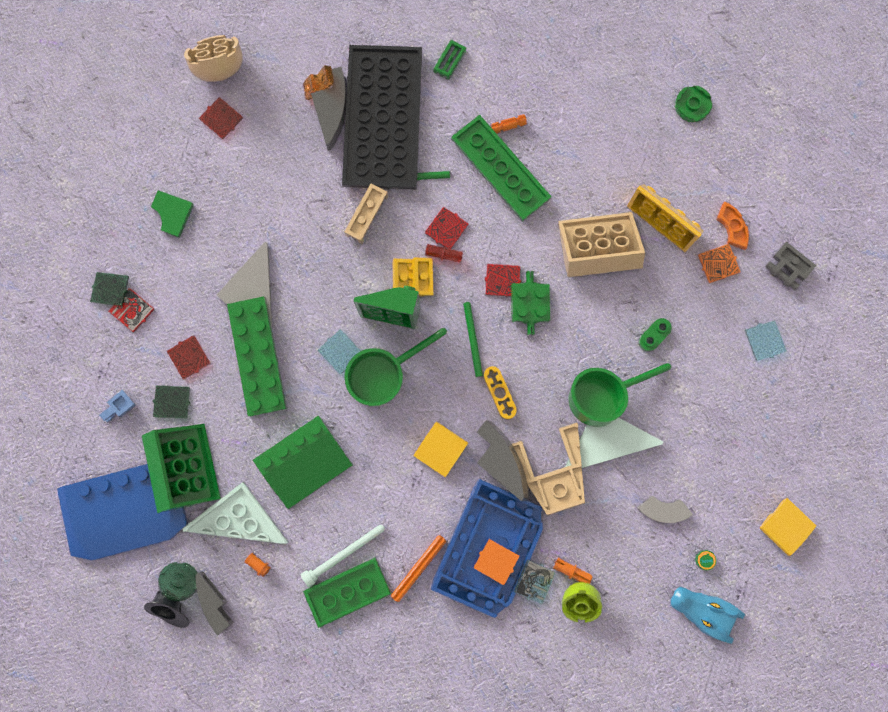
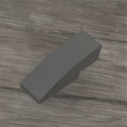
(211, 603)

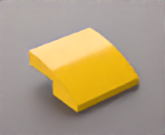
(414, 273)
(440, 449)
(787, 527)

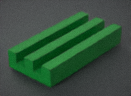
(442, 72)

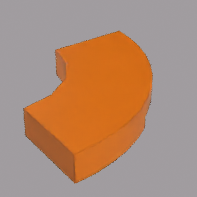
(736, 228)

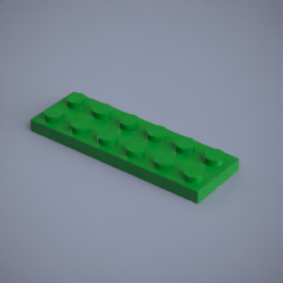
(501, 168)
(256, 356)

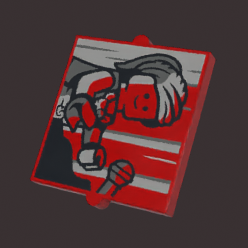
(133, 311)

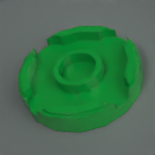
(693, 104)

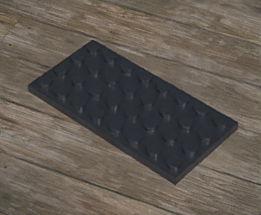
(382, 117)

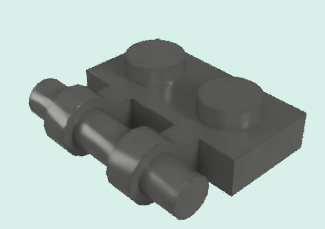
(794, 262)

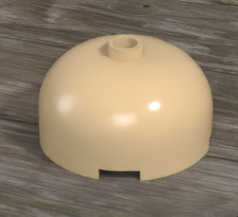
(214, 58)

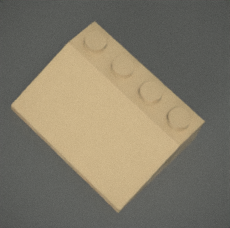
(601, 244)

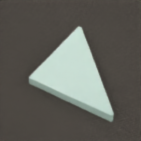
(612, 441)
(237, 517)

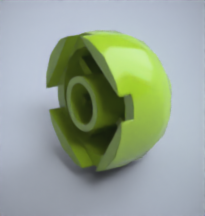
(581, 602)

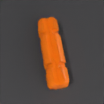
(509, 123)

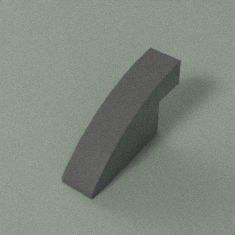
(331, 108)
(503, 461)

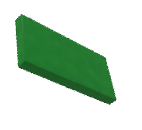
(347, 592)

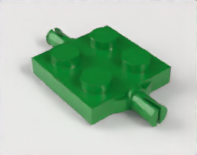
(530, 302)

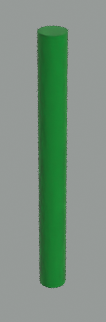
(473, 339)

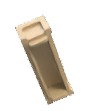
(365, 213)

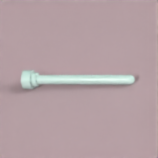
(311, 576)

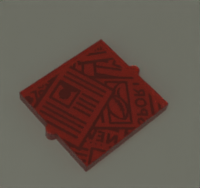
(220, 118)
(188, 357)

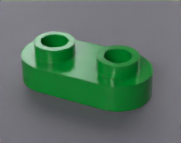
(655, 334)

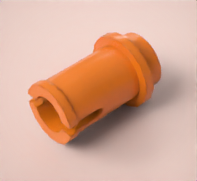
(257, 564)

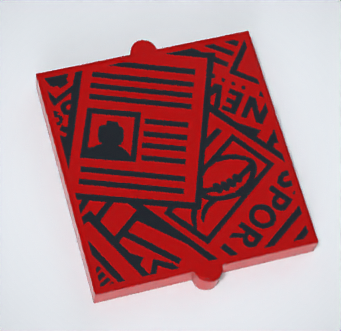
(446, 228)
(500, 279)

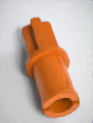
(572, 571)

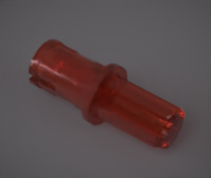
(443, 253)

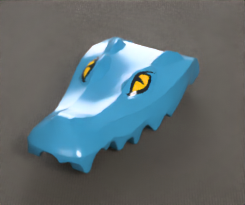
(709, 613)

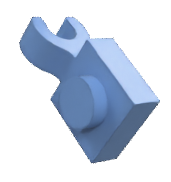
(119, 405)

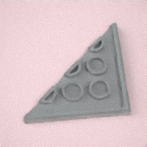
(250, 281)

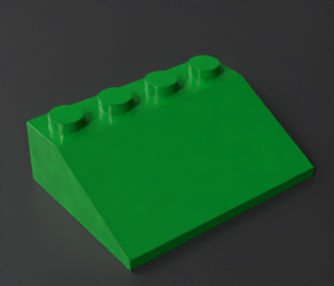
(391, 306)
(302, 462)
(180, 467)

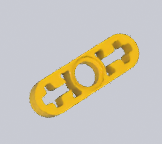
(489, 382)

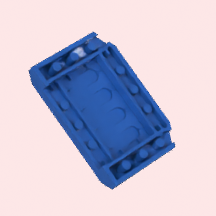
(115, 514)
(493, 516)

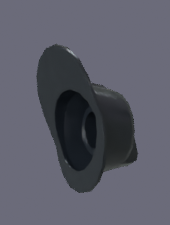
(167, 610)

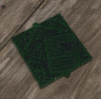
(109, 289)
(171, 402)

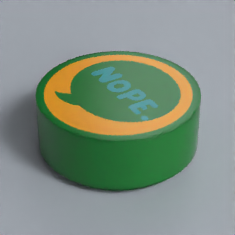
(705, 560)

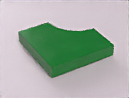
(173, 212)

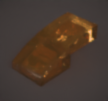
(318, 82)

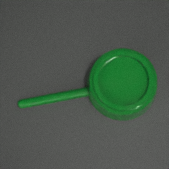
(376, 375)
(601, 396)

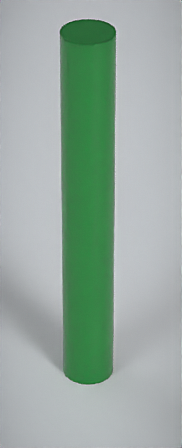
(433, 175)

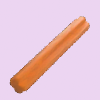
(418, 568)

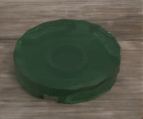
(177, 581)

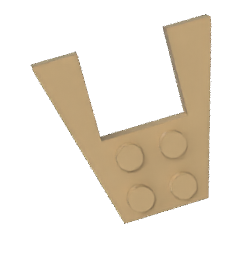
(562, 487)

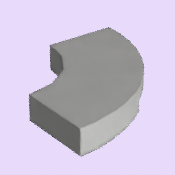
(664, 512)

